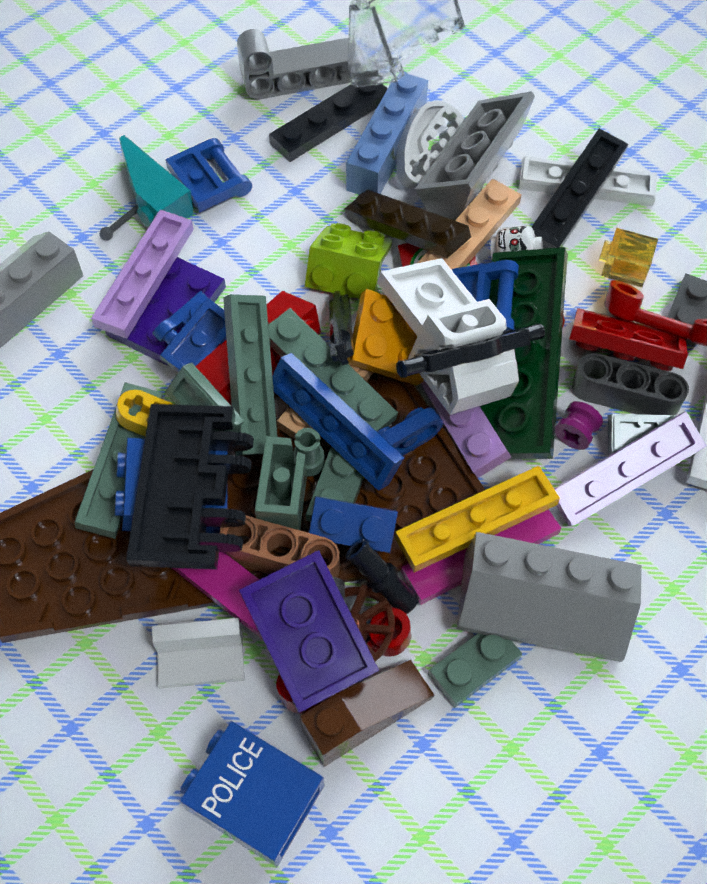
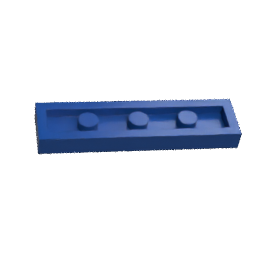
(336, 422)

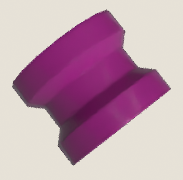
(578, 425)

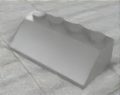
(473, 154)
(34, 280)
(549, 596)

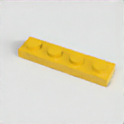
(485, 512)

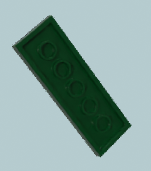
(529, 415)

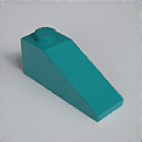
(153, 185)

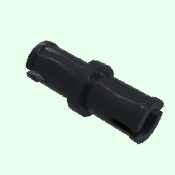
(381, 576)

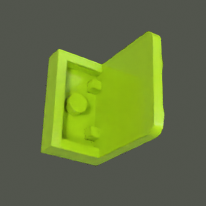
(346, 260)

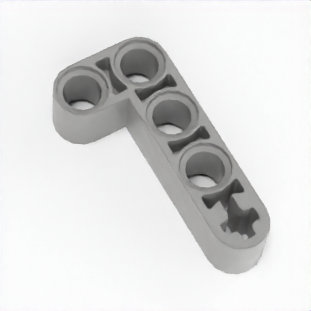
(290, 69)

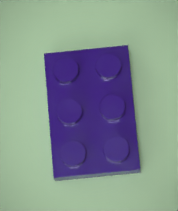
(176, 289)
(308, 631)

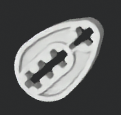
(415, 139)

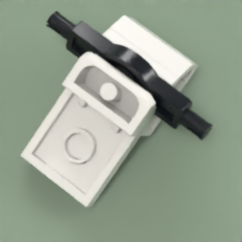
(459, 341)

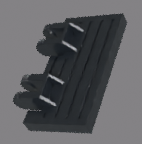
(179, 480)

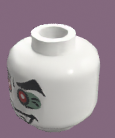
(515, 239)

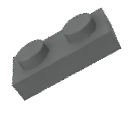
(690, 302)

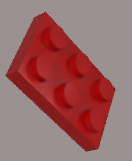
(628, 340)

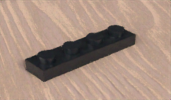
(325, 119)
(579, 189)

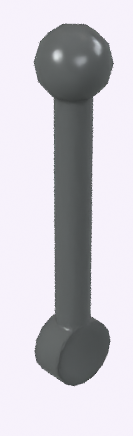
(106, 233)

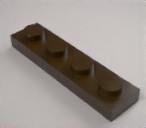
(408, 223)

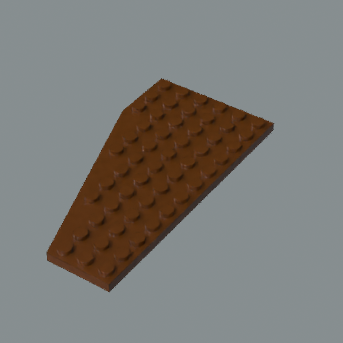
(78, 579)

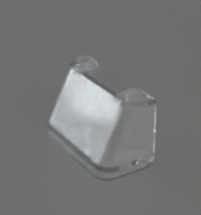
(389, 31)

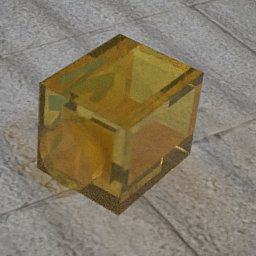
(628, 257)

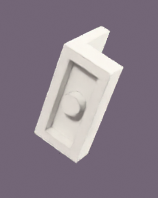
(199, 653)

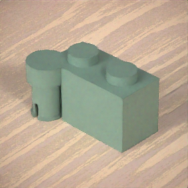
(285, 477)

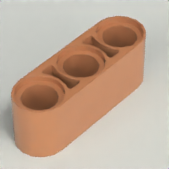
(267, 536)

